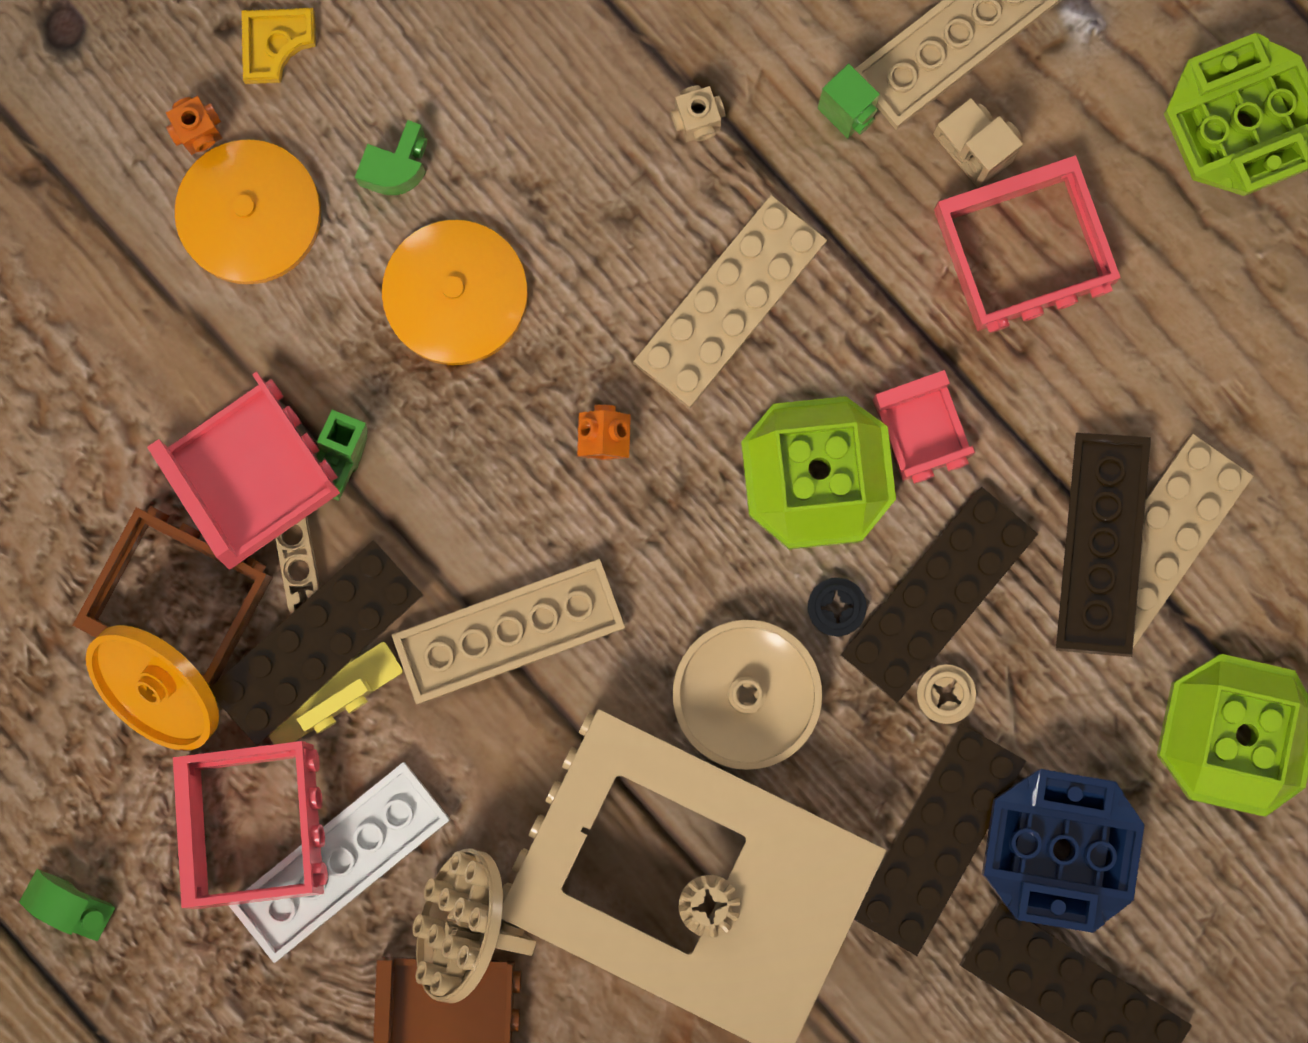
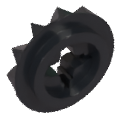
(848, 593)

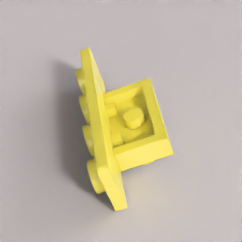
(341, 693)

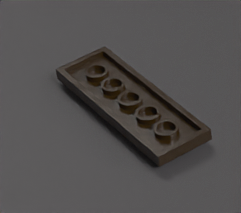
(1103, 544)
(939, 594)
(315, 642)
(938, 839)
(1066, 985)

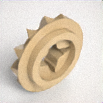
(963, 690)
(697, 920)

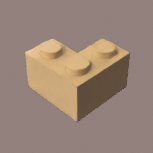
(978, 142)

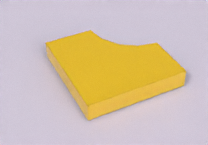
(272, 39)

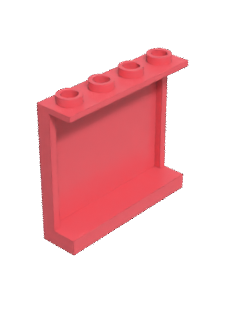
(247, 473)

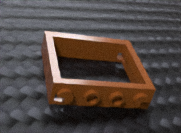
(121, 555)

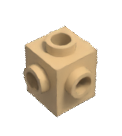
(694, 125)

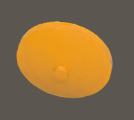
(247, 211)
(454, 292)
(152, 687)

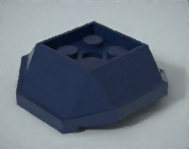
(1102, 860)

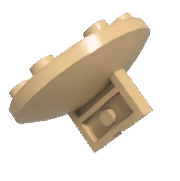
(463, 926)

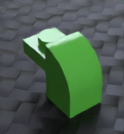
(394, 172)
(342, 446)
(64, 907)

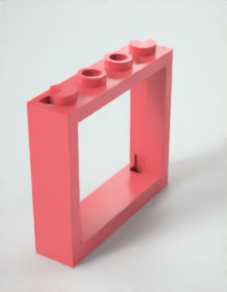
(1065, 171)
(192, 831)

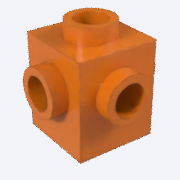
(200, 134)
(604, 433)

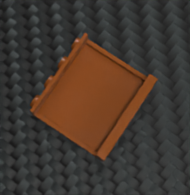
(411, 1016)

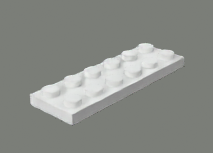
(357, 851)

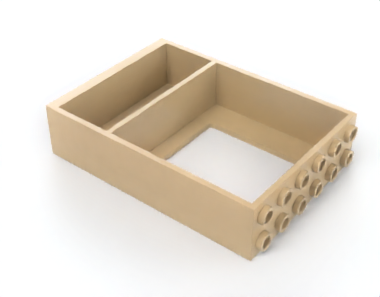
(793, 879)

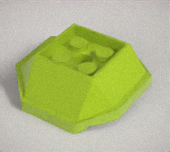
(1247, 79)
(810, 510)
(1201, 729)

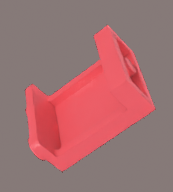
(923, 427)

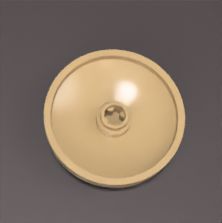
(747, 694)

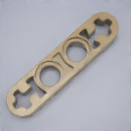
(291, 553)

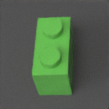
(849, 102)

